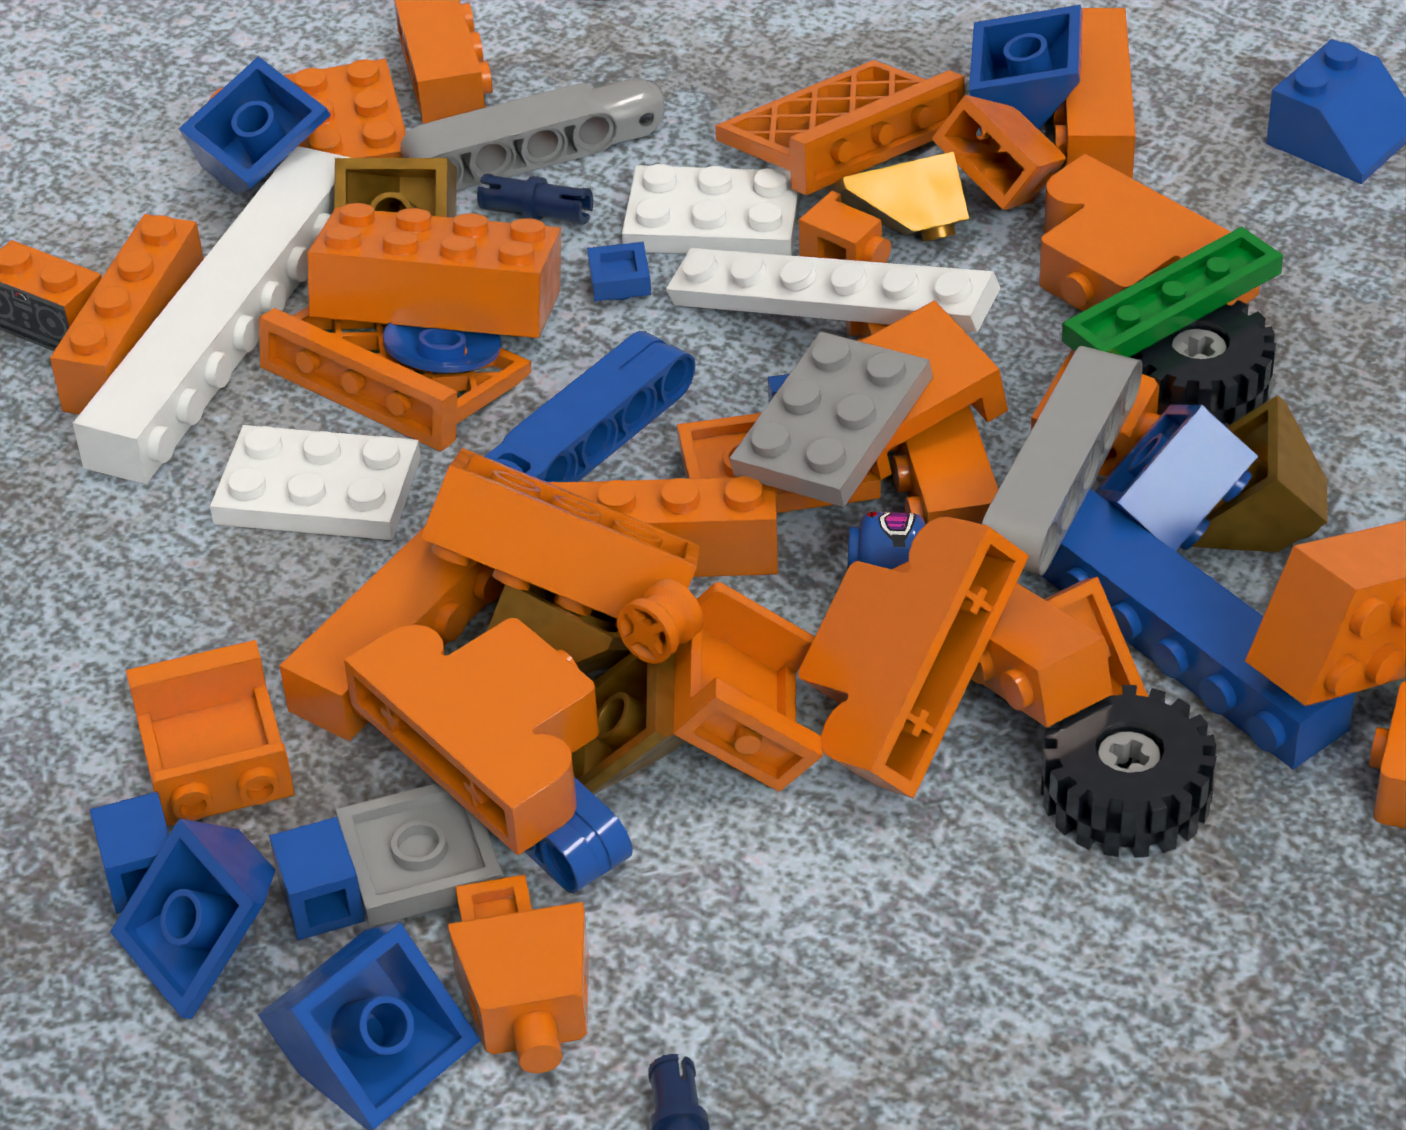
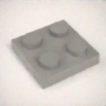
(415, 852)

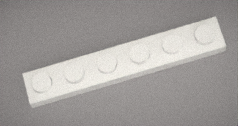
(829, 287)

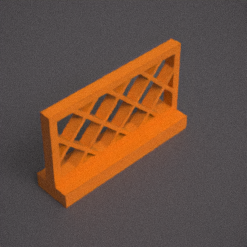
(845, 123)
(376, 383)

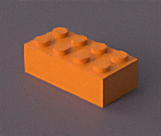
(435, 271)
(551, 538)
(1337, 616)

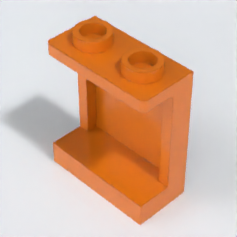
(958, 368)
(741, 689)
(210, 732)

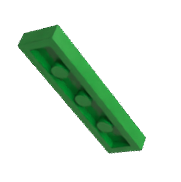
(1175, 295)

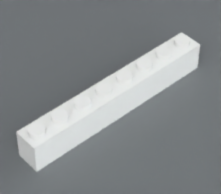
(208, 323)

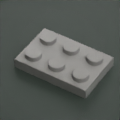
(831, 418)

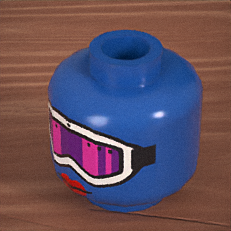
(883, 538)

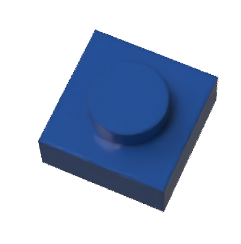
(619, 271)

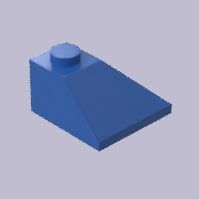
(193, 910)

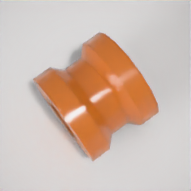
(660, 621)

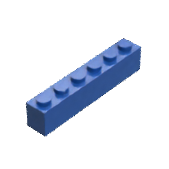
(1191, 630)

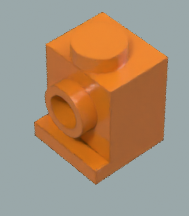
(841, 233)

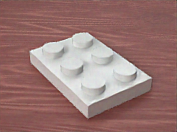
(711, 209)
(316, 482)

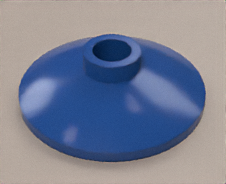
(440, 349)

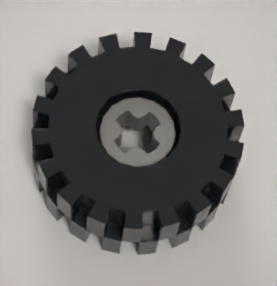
(1215, 363)
(1136, 804)

